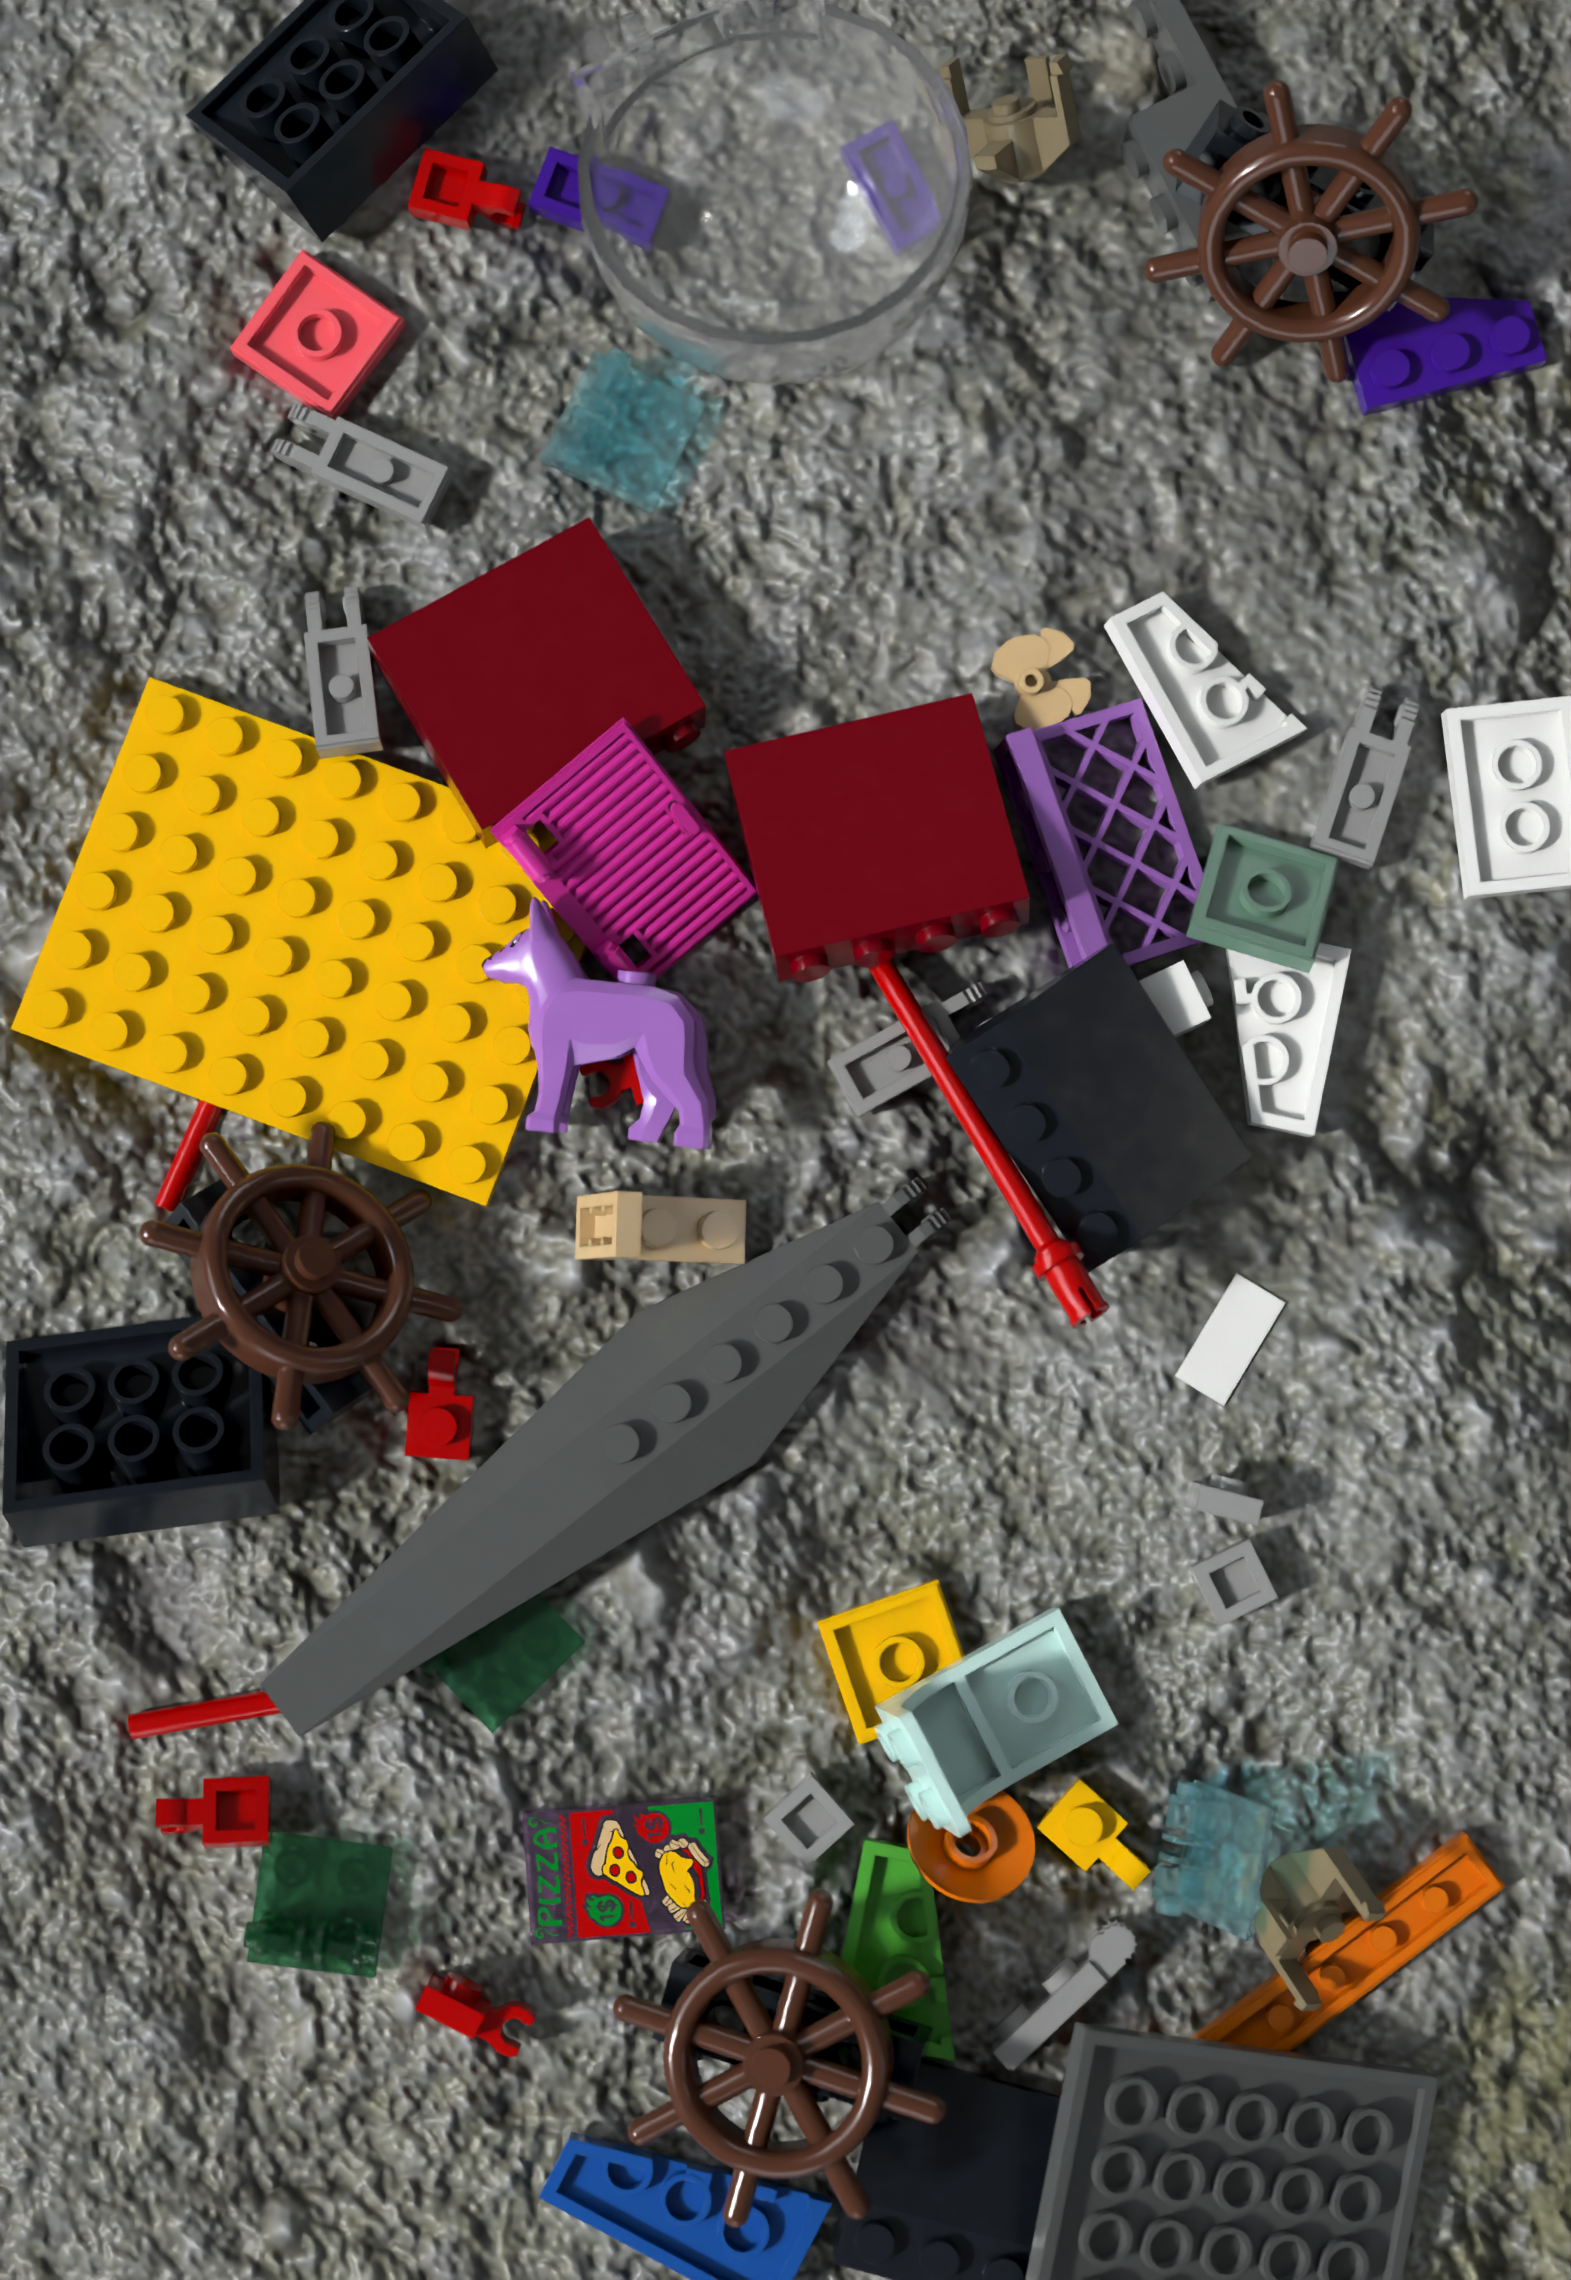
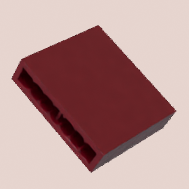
(532, 671)
(877, 838)

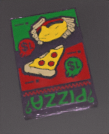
(621, 1868)

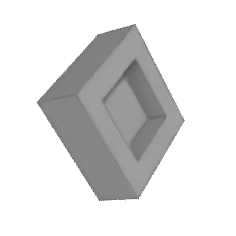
(1225, 1499)
(1233, 1581)
(808, 1819)

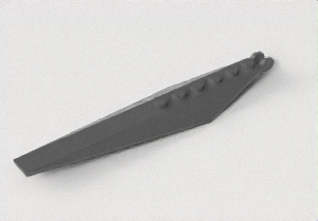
(628, 1440)

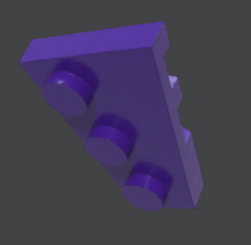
(1414, 359)

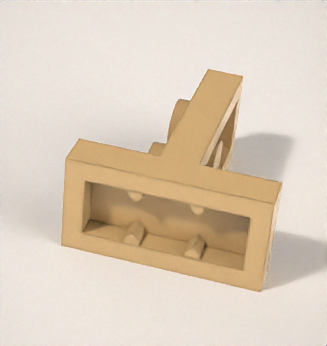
(660, 1228)

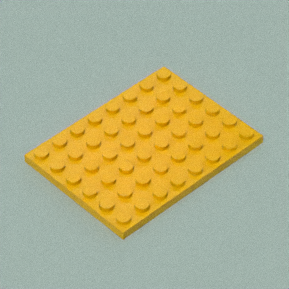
(296, 944)

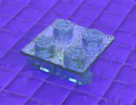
(623, 430)
(1218, 1859)

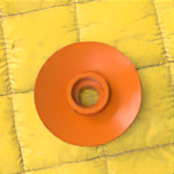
(1002, 1848)

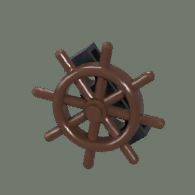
(1319, 204)
(283, 1289)
(784, 2051)

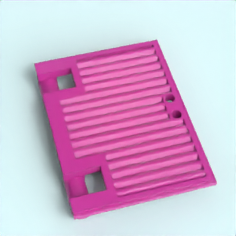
(624, 857)

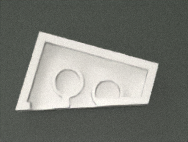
(1196, 695)
(1286, 1035)

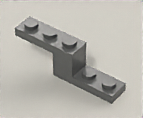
(1175, 120)

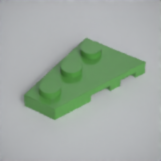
(896, 1932)

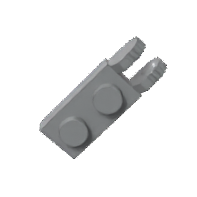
(368, 467)
(341, 679)
(1364, 784)
(889, 1061)
(1067, 1990)

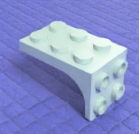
(992, 1719)

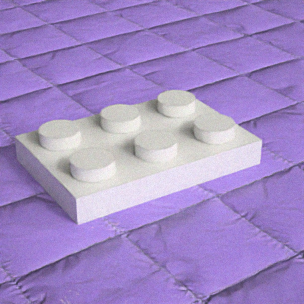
(1511, 795)

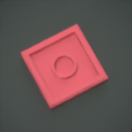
(318, 336)

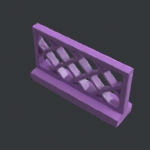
(1054, 841)

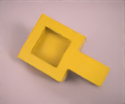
(1088, 1830)

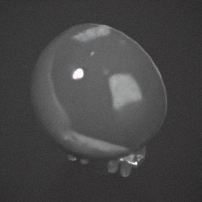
(770, 185)

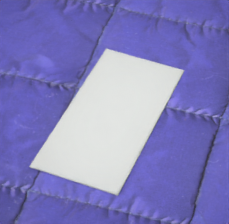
(1230, 1339)

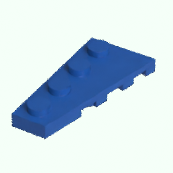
(676, 2211)

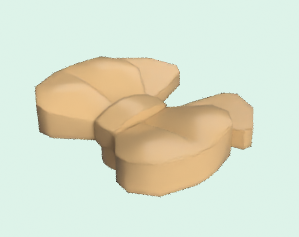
(1025, 664)

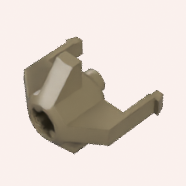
(1020, 134)
(1305, 1902)

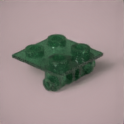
(506, 1660)
(319, 1905)

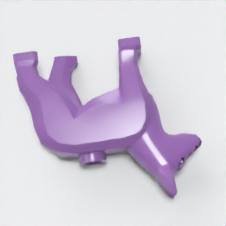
(601, 1021)

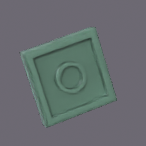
(1263, 897)

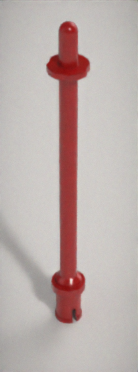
(1055, 1257)

